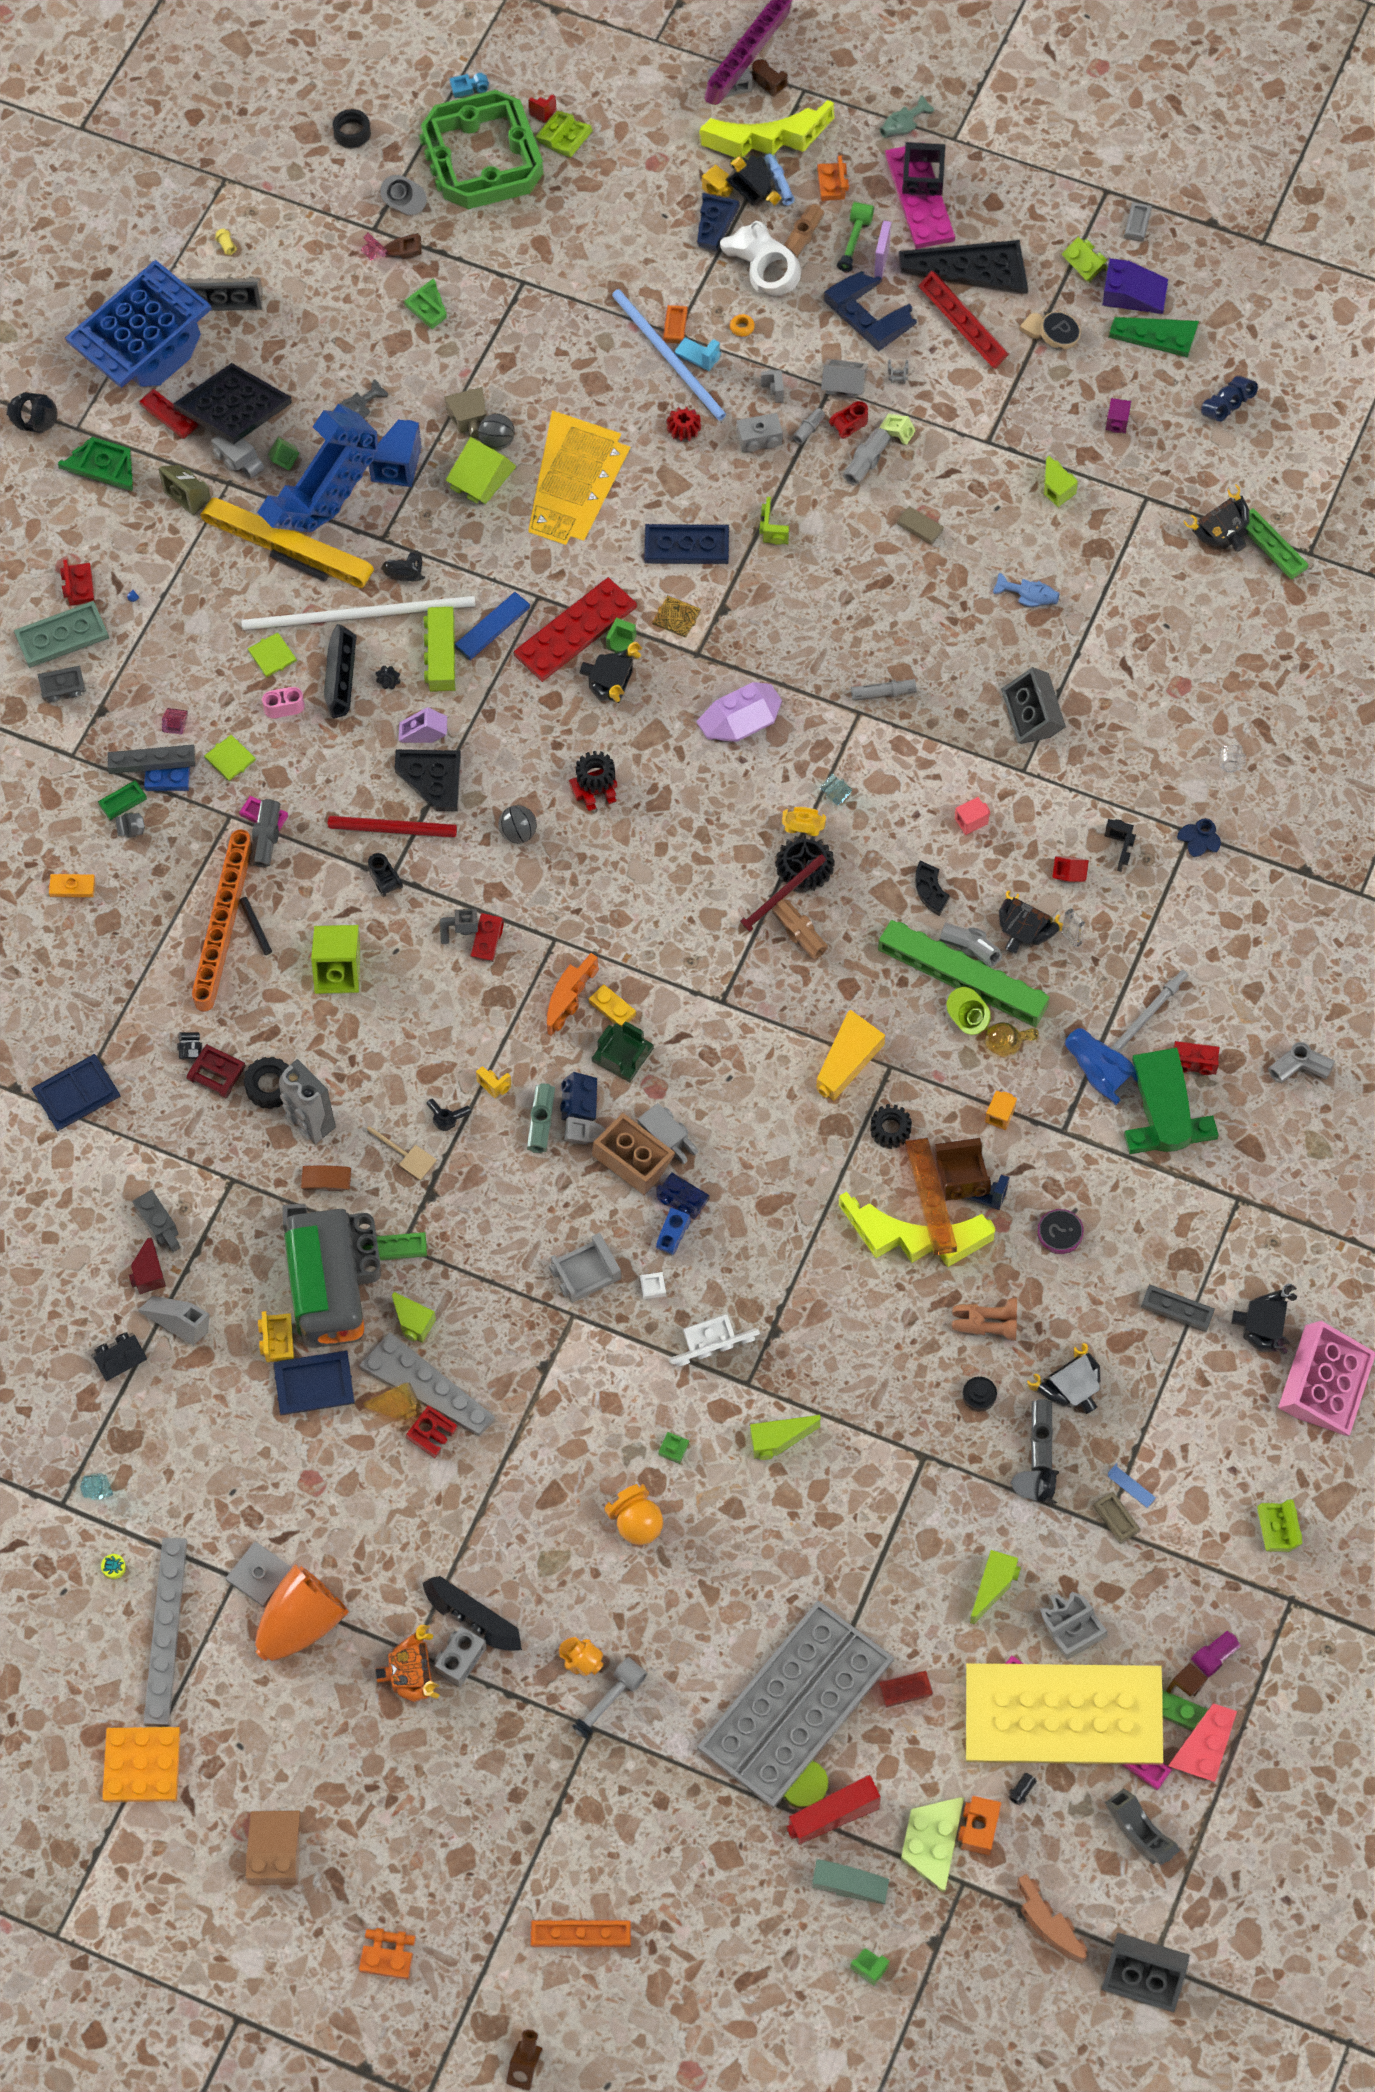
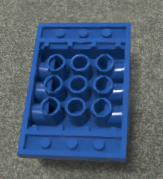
(143, 329)

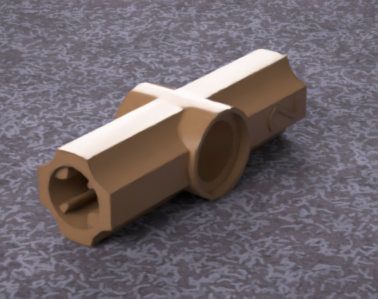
(804, 229)
(800, 929)

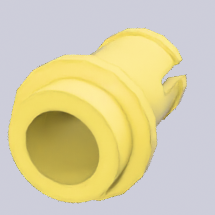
(224, 239)

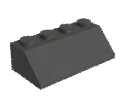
(229, 293)

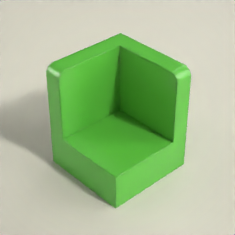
(283, 453)
(620, 635)
(870, 1966)

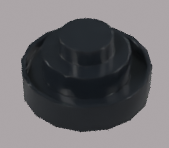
(979, 1393)

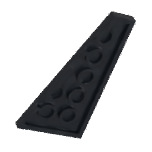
(981, 264)

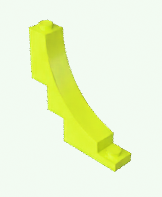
(794, 131)
(884, 1232)

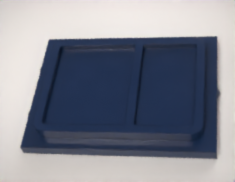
(76, 1092)
(313, 1382)

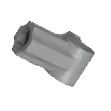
(1290, 1063)

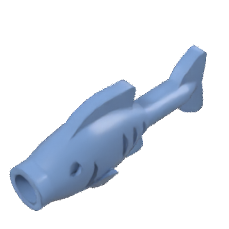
(1032, 593)

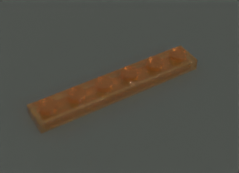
(931, 1196)

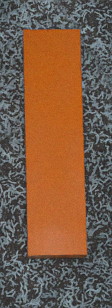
(580, 1933)

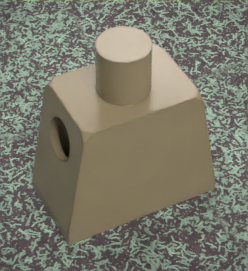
(466, 410)

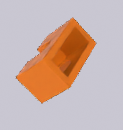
(979, 1839)

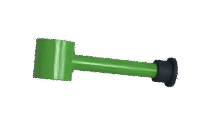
(861, 215)

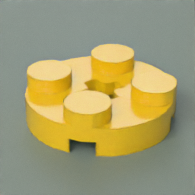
(803, 820)

